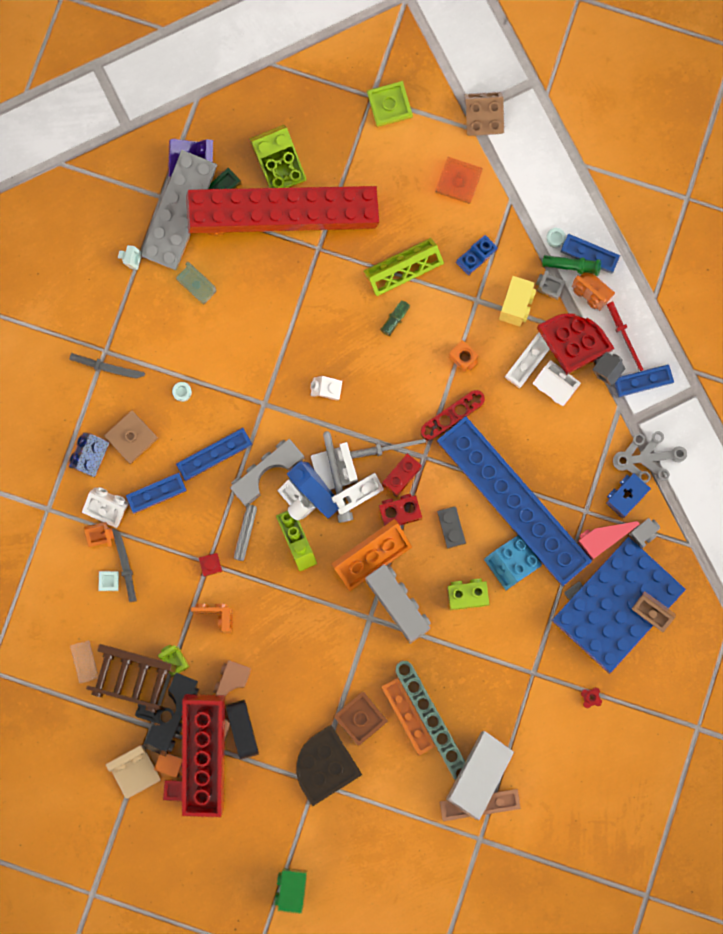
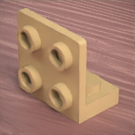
(133, 771)

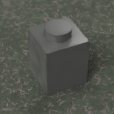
(609, 368)

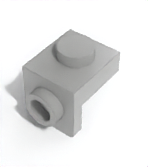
(550, 285)

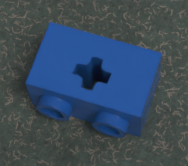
(637, 489)

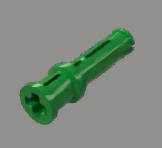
(580, 265)

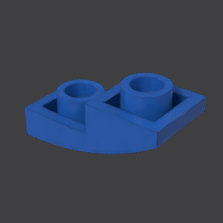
(476, 255)

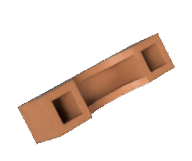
(233, 677)

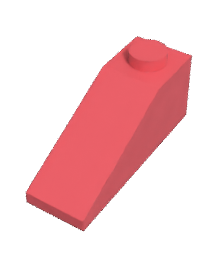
(602, 538)

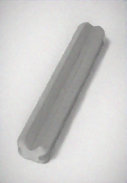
(245, 532)

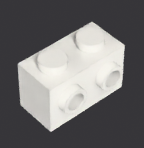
(556, 383)

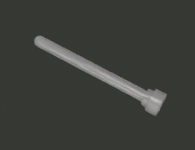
(347, 516)

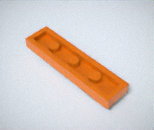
(408, 716)

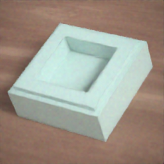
(108, 581)

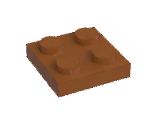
(360, 718)

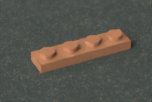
(499, 802)

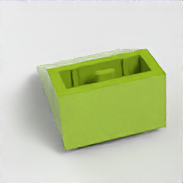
(278, 158)

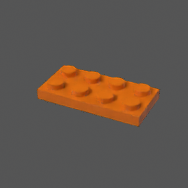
(371, 554)

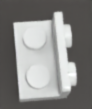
(105, 506)

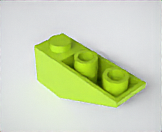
(296, 541)

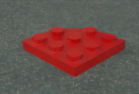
(574, 340)

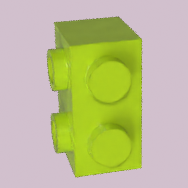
(468, 595)

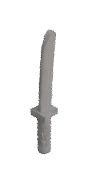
(378, 449)

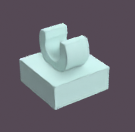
(131, 257)

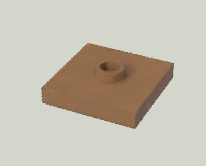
(131, 437)

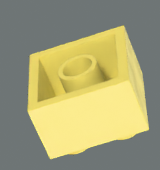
(516, 301)

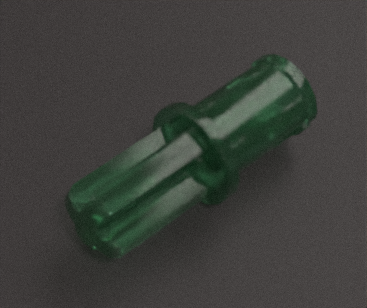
(395, 318)

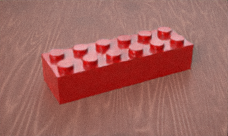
(203, 755)

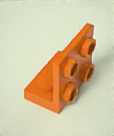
(592, 290)
(225, 621)

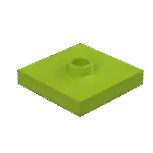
(389, 104)

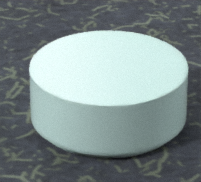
(556, 237)
(181, 391)

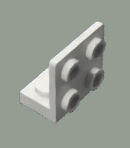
(344, 462)

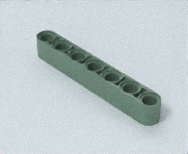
(425, 714)

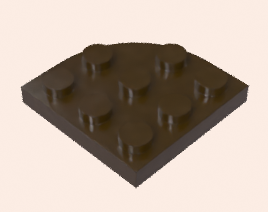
(324, 766)

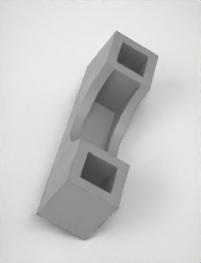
(285, 456)

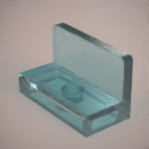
(196, 283)

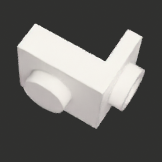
(326, 387)

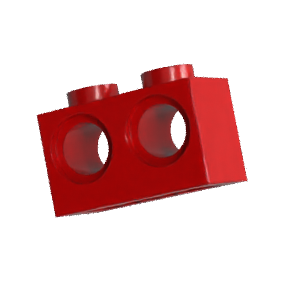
(401, 475)
(402, 516)

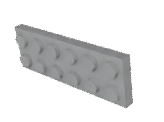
(170, 228)

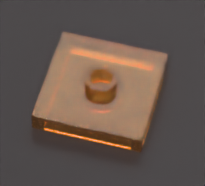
(459, 180)

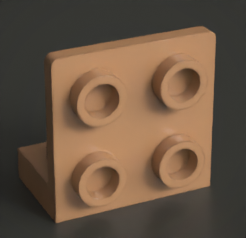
(484, 113)

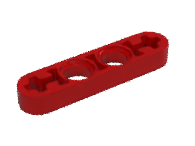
(454, 417)

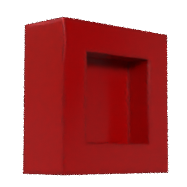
(210, 564)
(172, 790)

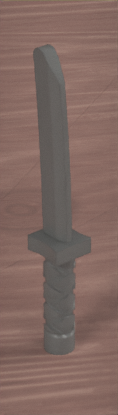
(99, 365)
(127, 572)

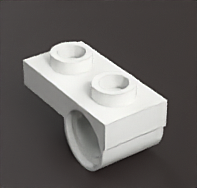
(299, 504)

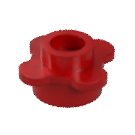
(586, 697)

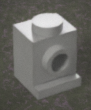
(645, 532)

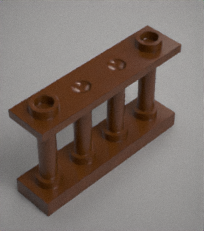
(127, 658)

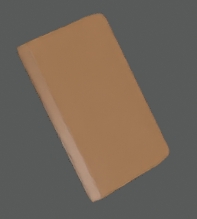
(653, 611)

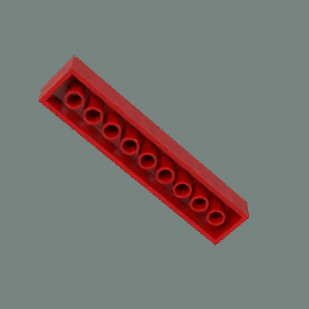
(282, 209)

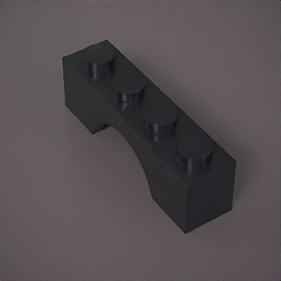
(161, 737)

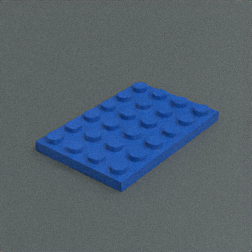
(601, 612)

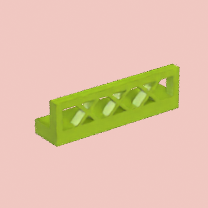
(404, 260)

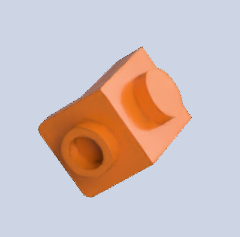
(98, 534)

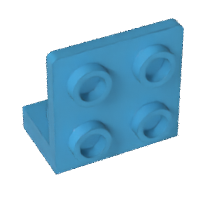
(512, 562)

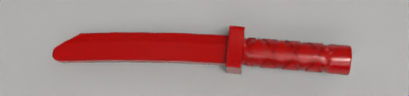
(620, 327)

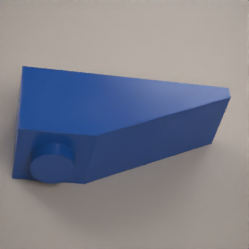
(313, 488)

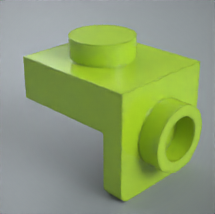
(173, 655)

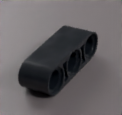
(242, 729)

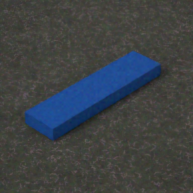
(214, 454)

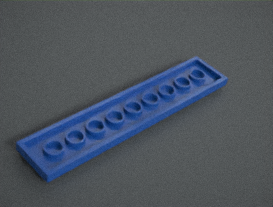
(514, 501)

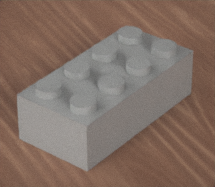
(397, 603)

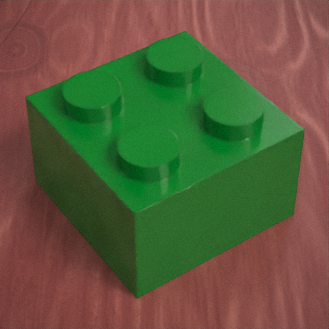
(292, 890)

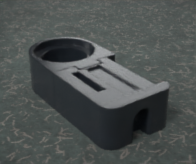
(142, 713)

